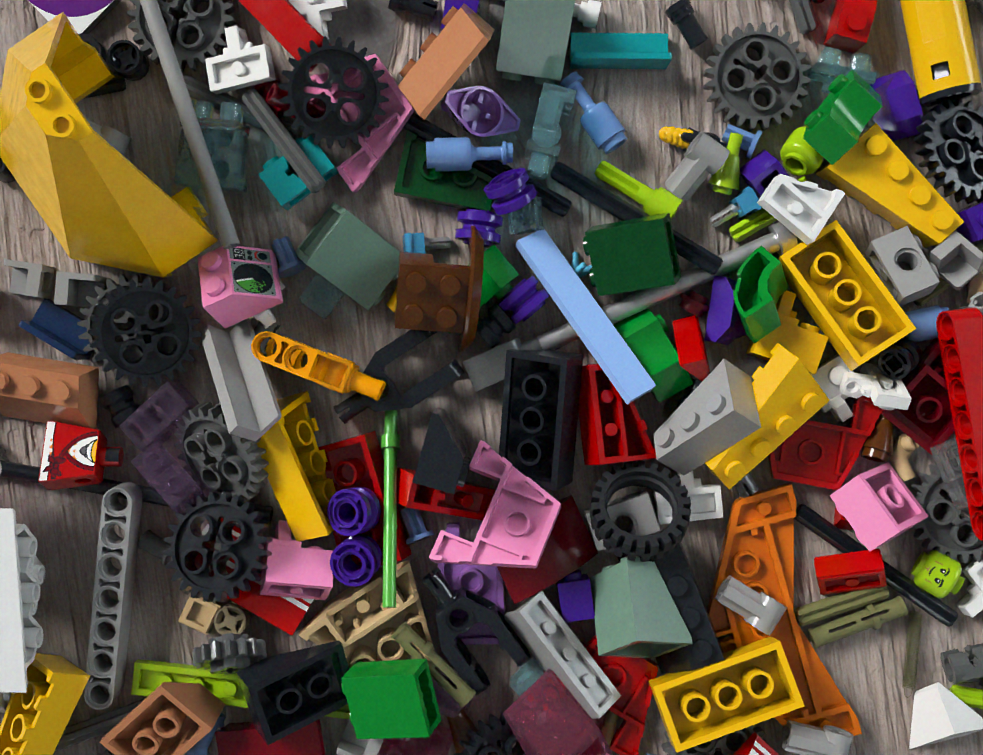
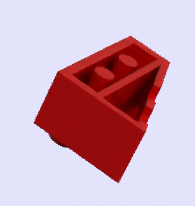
(607, 424)

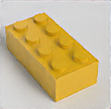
(845, 296)
(726, 695)

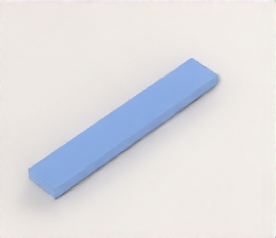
(585, 316)

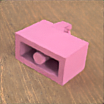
(294, 569)

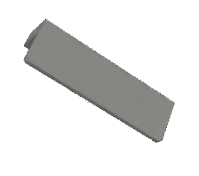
(240, 381)
(561, 651)

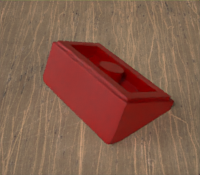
(691, 346)
(850, 571)

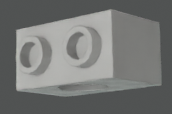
(907, 248)
(637, 508)

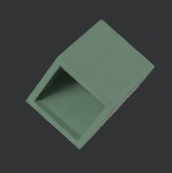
(534, 39)
(350, 256)
(635, 612)

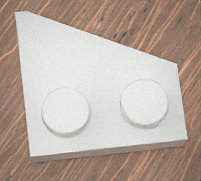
(800, 205)

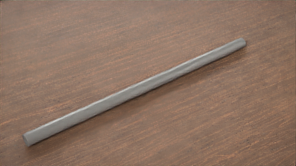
(190, 124)

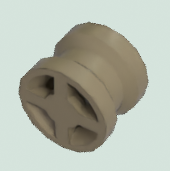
(227, 622)

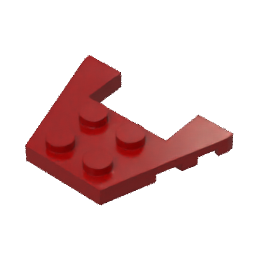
(824, 452)
(630, 679)

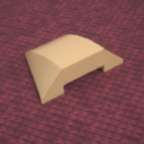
(363, 624)

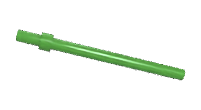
(390, 444)

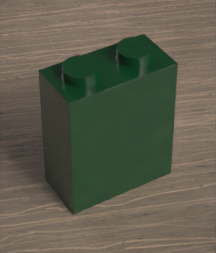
(632, 255)

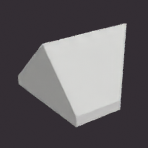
(940, 717)

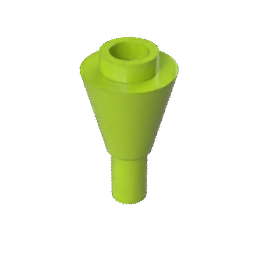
(728, 175)

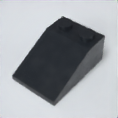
(294, 689)

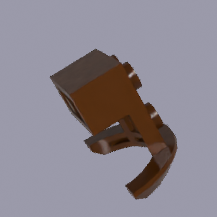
(440, 294)

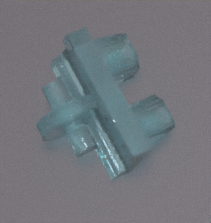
(828, 67)

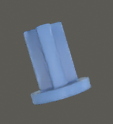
(749, 140)
(287, 258)
(415, 526)

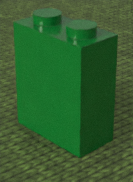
(391, 699)

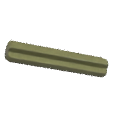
(838, 604)

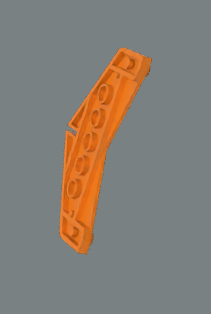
(761, 555)

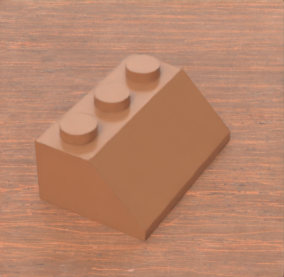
(444, 58)
(48, 390)
(166, 721)

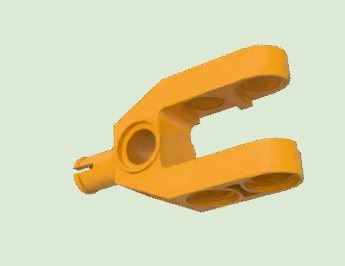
(322, 367)

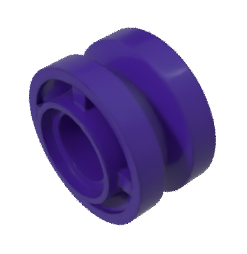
(510, 191)
(484, 221)
(524, 300)
(341, 511)
(346, 570)

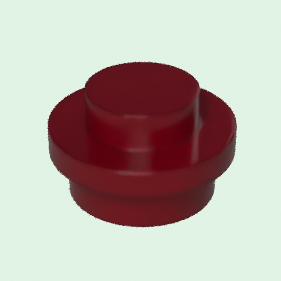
(694, 303)

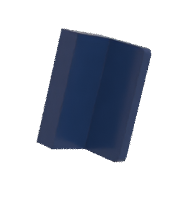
(59, 329)

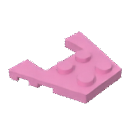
(398, 111)
(514, 524)

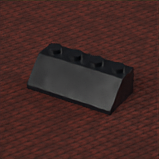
(541, 414)
(442, 456)
(691, 606)

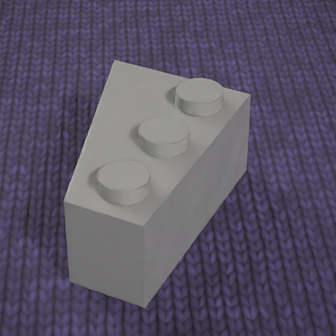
(708, 420)

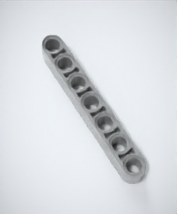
(103, 606)

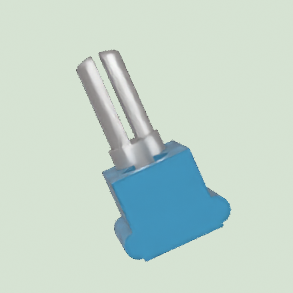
(739, 206)
(418, 244)

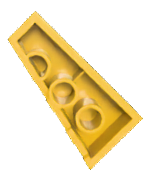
(892, 187)
(785, 401)
(298, 469)
(39, 716)

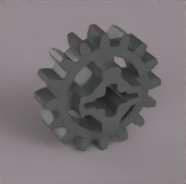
(229, 653)

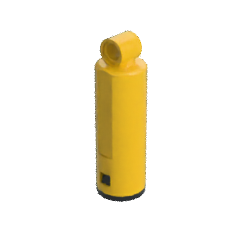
(941, 50)

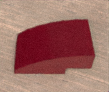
(929, 412)
(564, 552)
(245, 740)

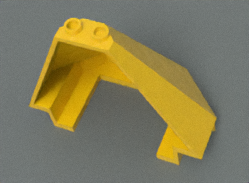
(74, 178)

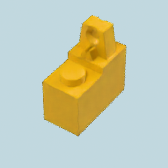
(801, 341)

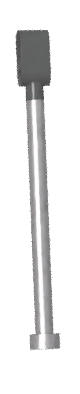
(490, 366)

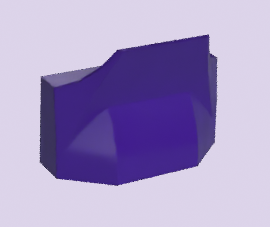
(900, 107)
(723, 317)

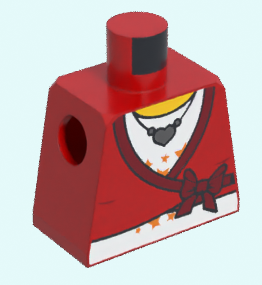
(75, 456)

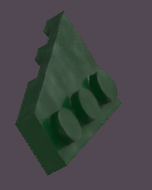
(445, 188)

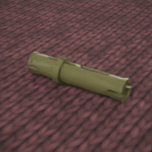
(894, 609)
(462, 692)

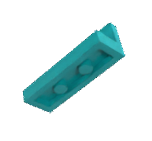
(619, 51)

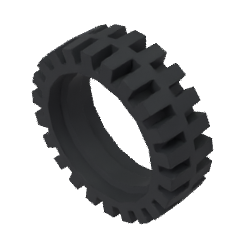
(643, 477)

